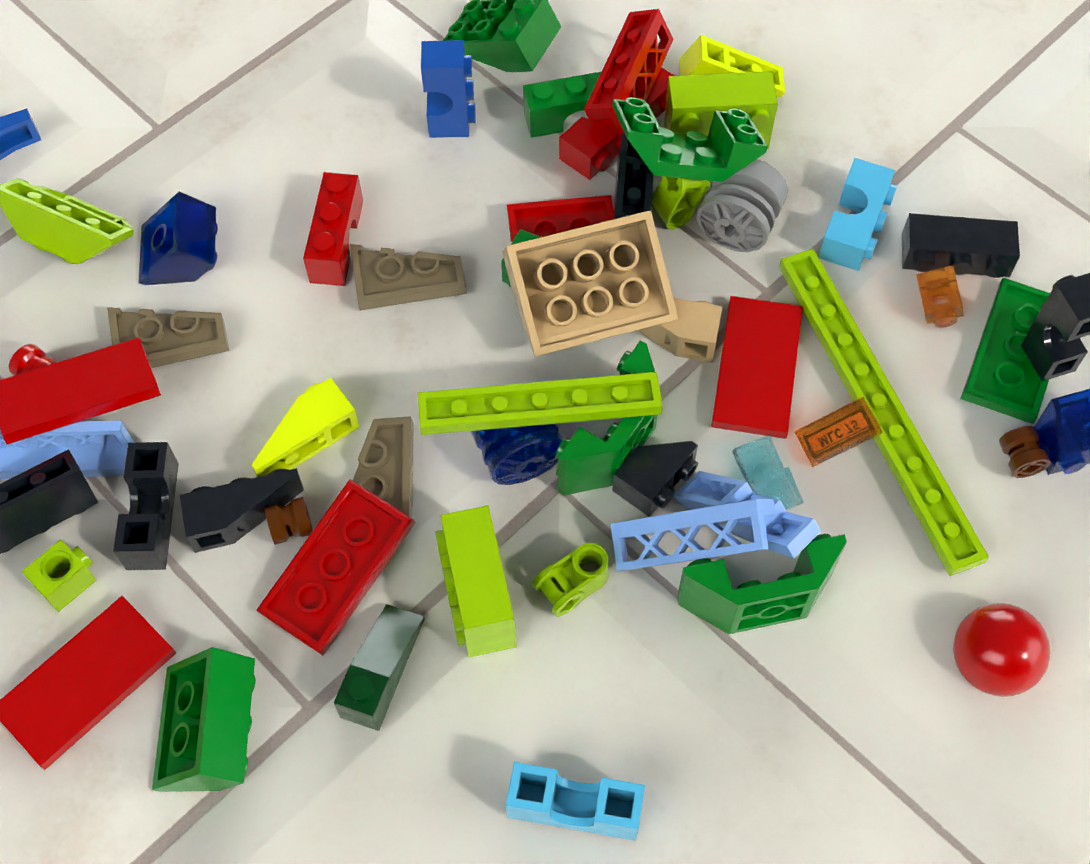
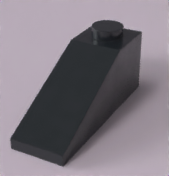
(633, 182)

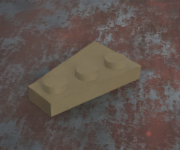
(396, 278)
(170, 336)
(388, 462)

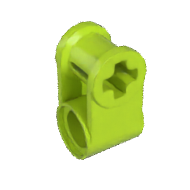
(677, 199)
(567, 583)

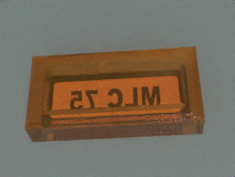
(838, 432)

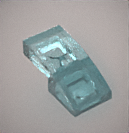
(766, 473)

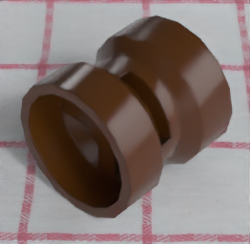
(1024, 452)
(288, 520)

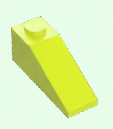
(714, 57)
(309, 427)

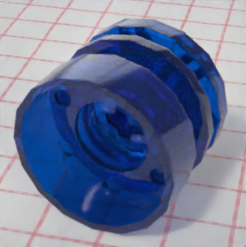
(518, 452)

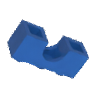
(447, 88)

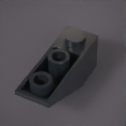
(230, 511)

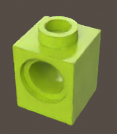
(61, 590)

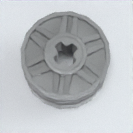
(743, 207)

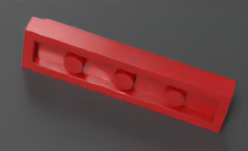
(628, 64)

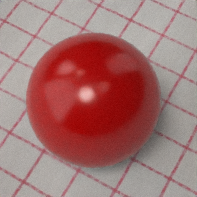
(1001, 649)

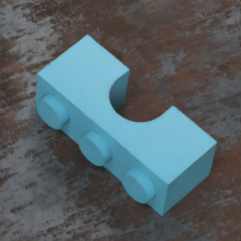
(850, 235)
(598, 808)

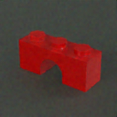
(335, 212)

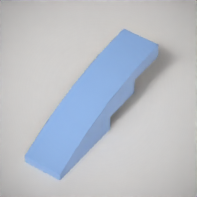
(785, 531)

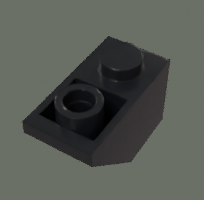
(652, 472)

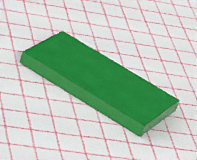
(1001, 371)

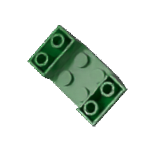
(727, 149)
(591, 462)
(752, 605)

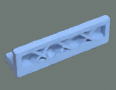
(89, 442)
(693, 521)

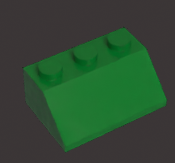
(205, 723)

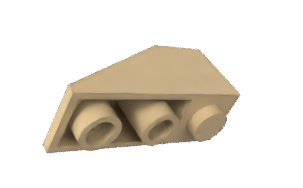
(692, 334)

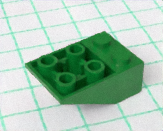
(506, 32)

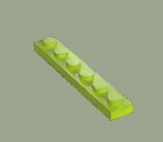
(539, 403)

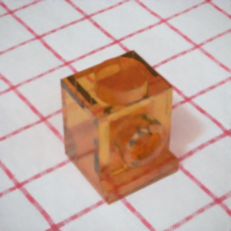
(936, 286)

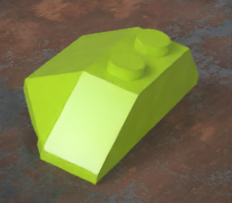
(61, 222)

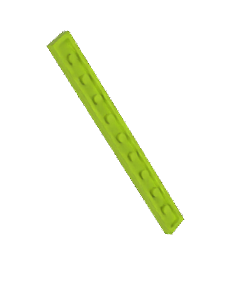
(899, 441)

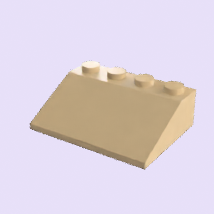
(590, 283)

